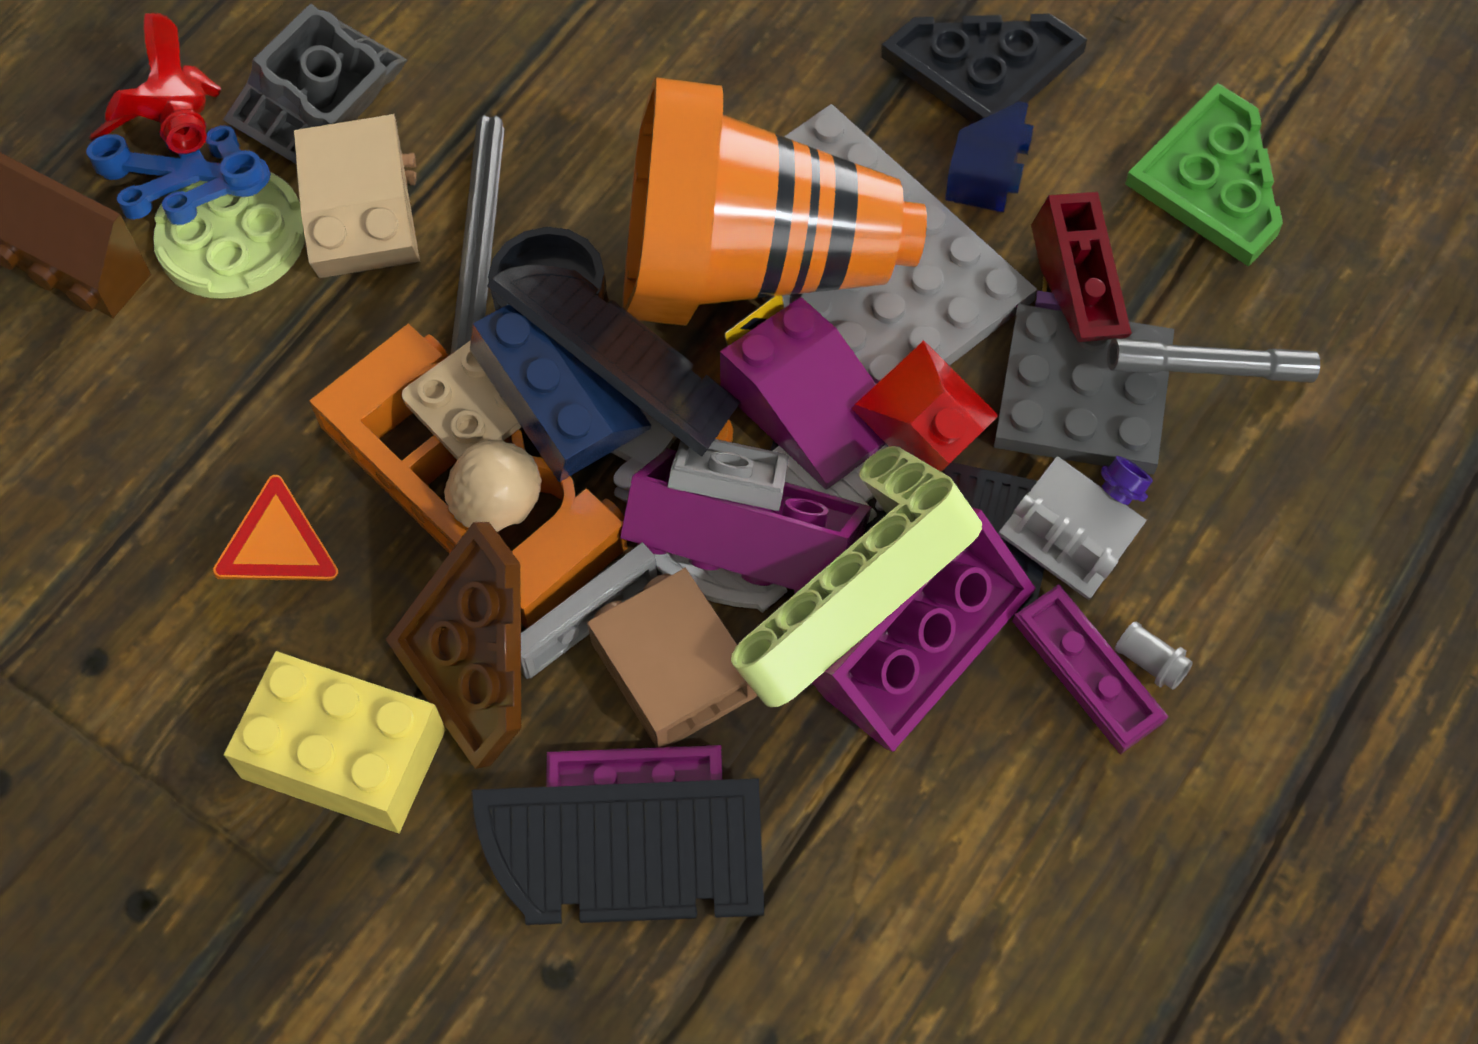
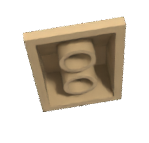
(354, 197)

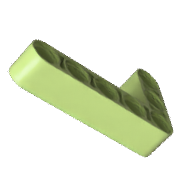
(921, 534)

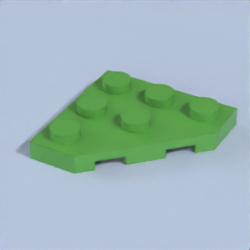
(1215, 175)

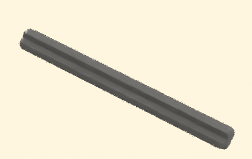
(478, 229)

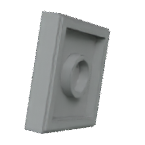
(731, 473)

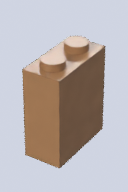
(670, 657)

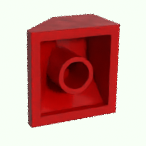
(925, 409)

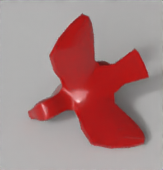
(170, 94)

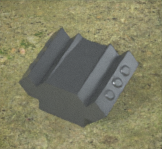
(311, 78)

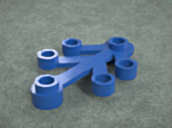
(238, 174)

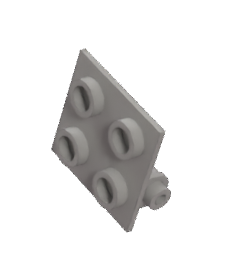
(1072, 527)

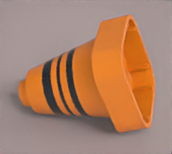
(750, 212)

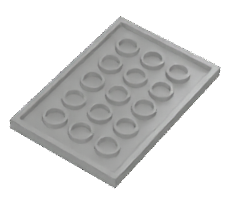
(947, 300)

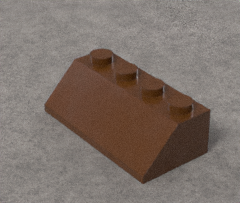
(67, 240)

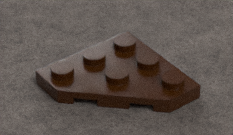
(466, 643)

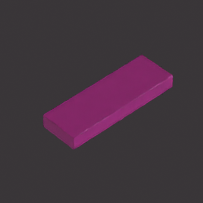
(1090, 669)
(634, 766)

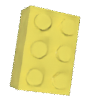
(336, 741)

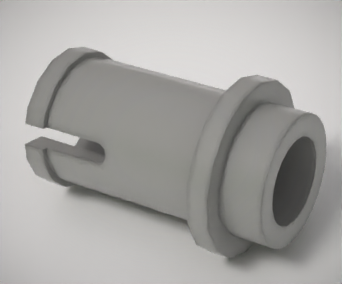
(1154, 656)

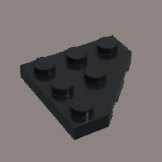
(983, 60)

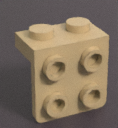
(460, 403)

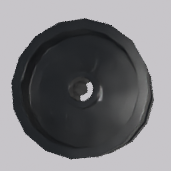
(550, 248)

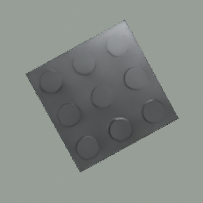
(1070, 403)

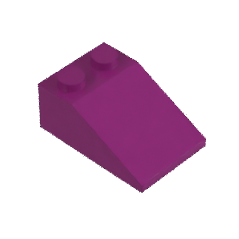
(800, 388)

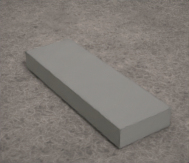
(568, 621)

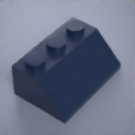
(552, 394)

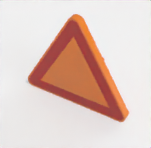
(275, 542)

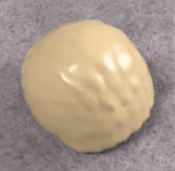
(493, 485)

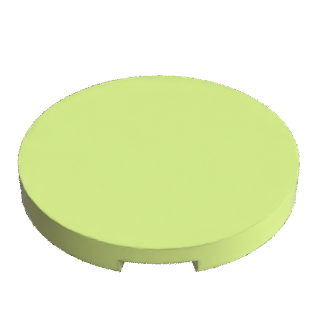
(233, 242)

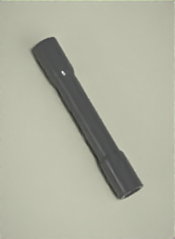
(1271, 364)

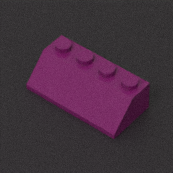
(754, 541)
(927, 641)

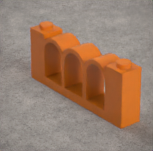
(369, 404)

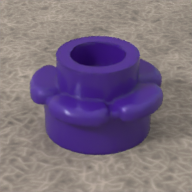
(1125, 481)

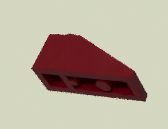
(1081, 266)

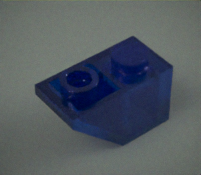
(986, 158)

